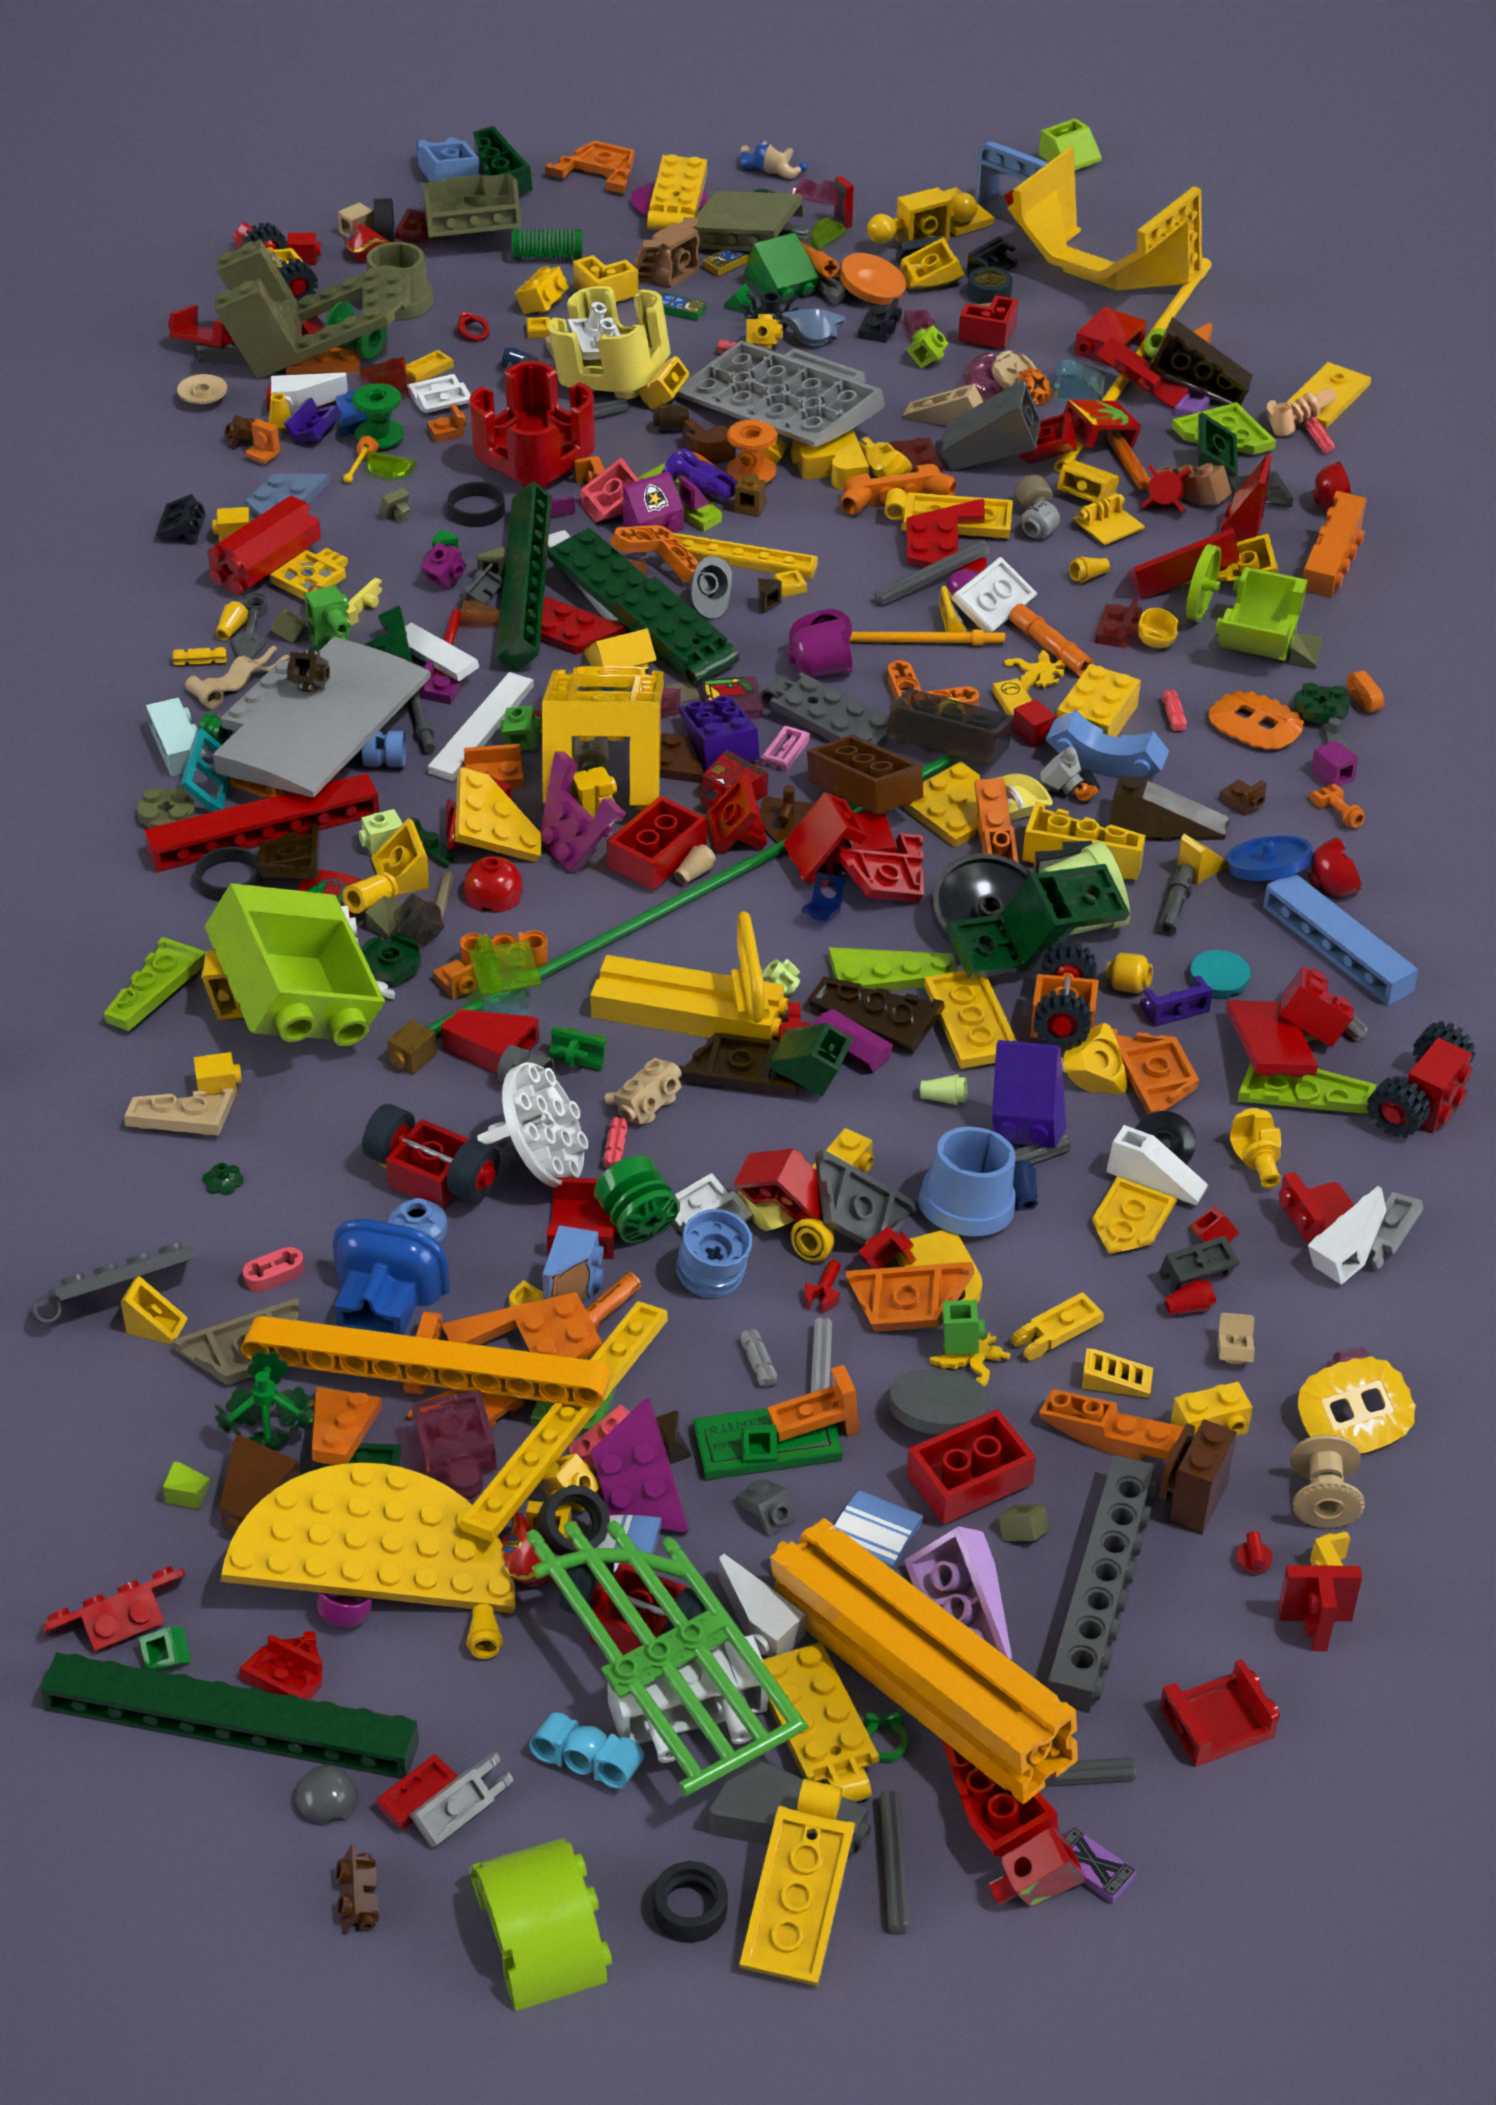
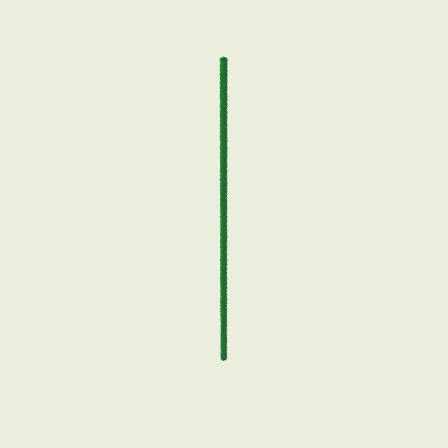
(671, 904)

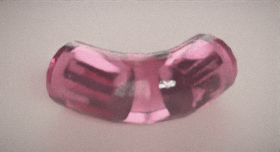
(979, 373)

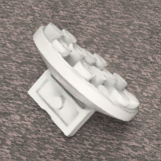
(539, 1125)

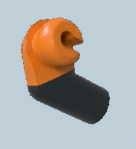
(1089, 786)

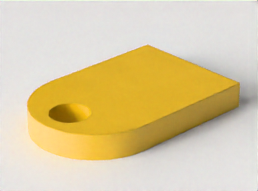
(944, 1248)

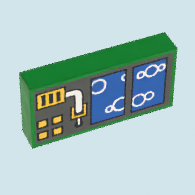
(683, 306)

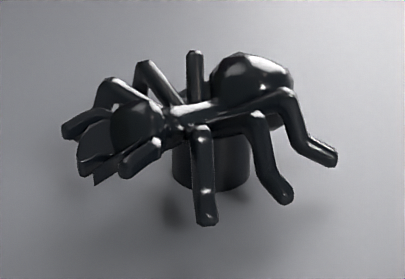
(769, 305)

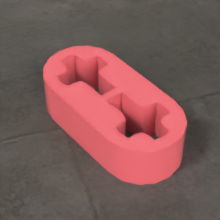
(273, 1269)

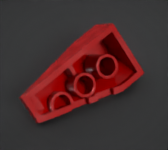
(993, 1812)

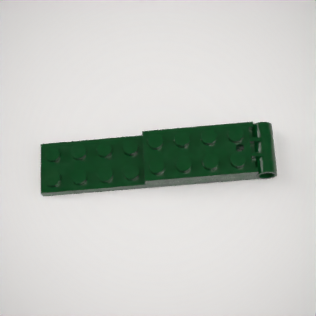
(642, 603)

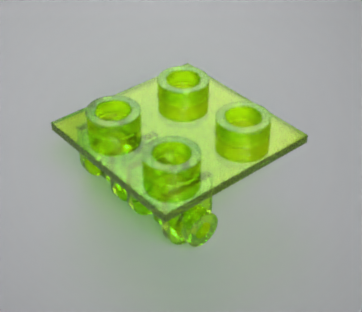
(503, 966)

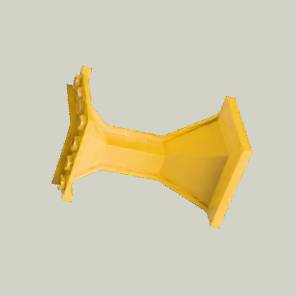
(1166, 245)

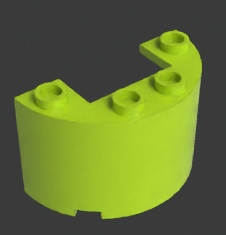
(1263, 614)
(543, 1921)

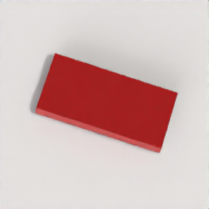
(1271, 1040)

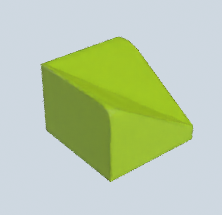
(185, 1486)

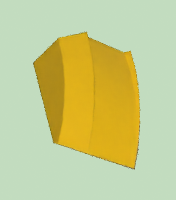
(931, 267)

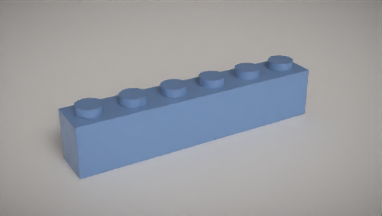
(1341, 938)

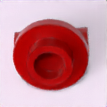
(1254, 1555)

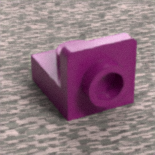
(439, 688)

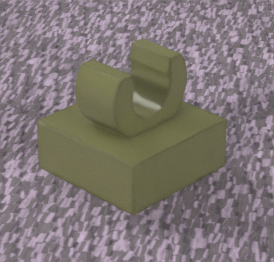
(395, 505)

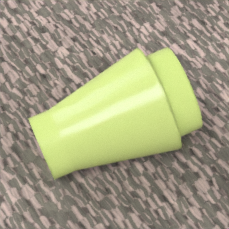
(945, 1089)

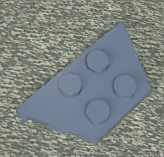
(281, 486)

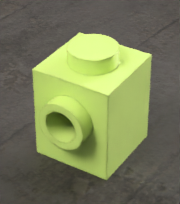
(378, 829)

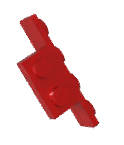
(1136, 368)
(120, 1615)

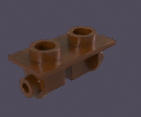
(353, 1904)

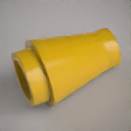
(278, 411)
(1086, 568)
(232, 618)
(484, 1633)

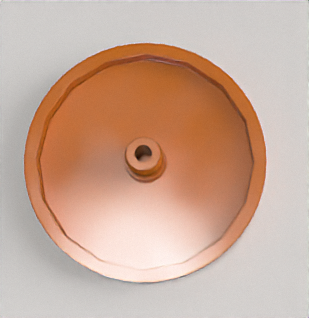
(872, 278)

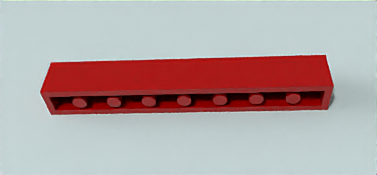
(259, 821)

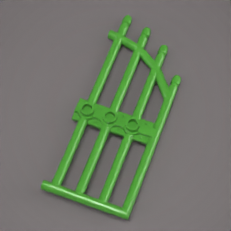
(671, 1650)

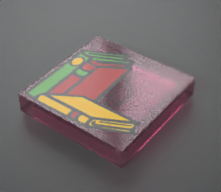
(741, 689)

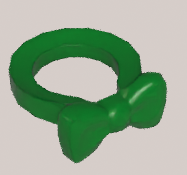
(895, 1721)

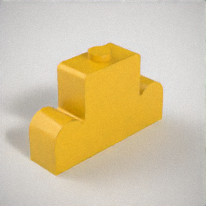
(835, 459)

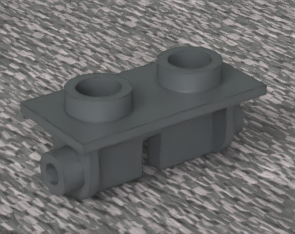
(484, 584)

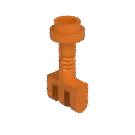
(1333, 796)

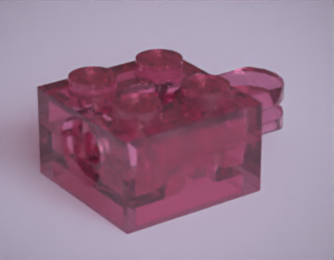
(455, 1441)

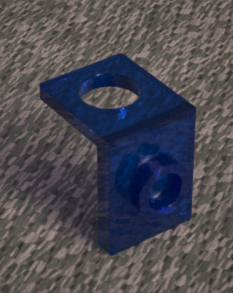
(821, 907)

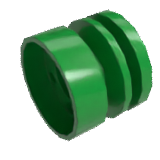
(636, 1199)

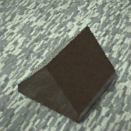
(768, 594)

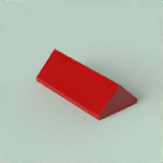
(1180, 565)

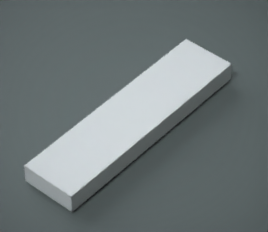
(442, 654)

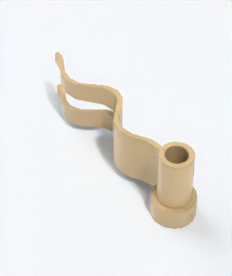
(211, 689)

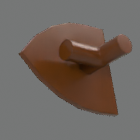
(783, 815)

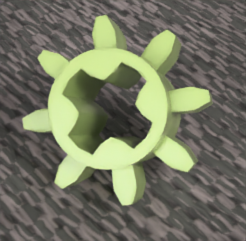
(784, 974)

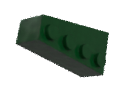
(500, 158)

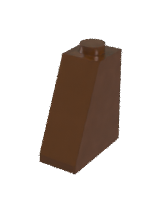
(250, 1477)

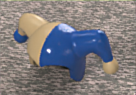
(770, 161)

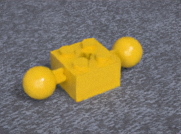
(922, 216)

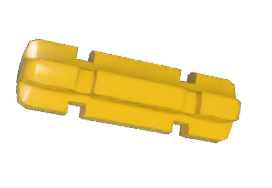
(199, 656)

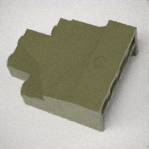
(470, 204)

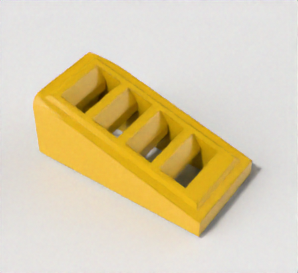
(1100, 1363)

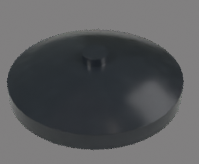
(975, 889)

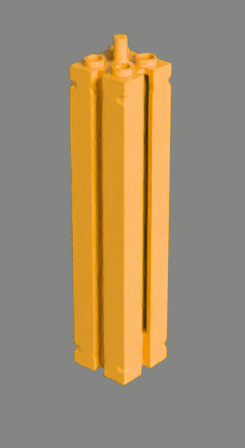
(927, 1660)

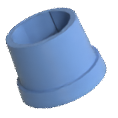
(970, 1183)

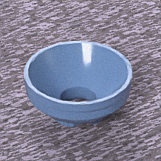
(432, 1222)

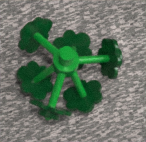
(246, 1408)

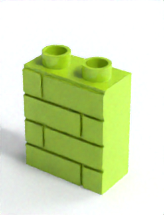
(294, 964)

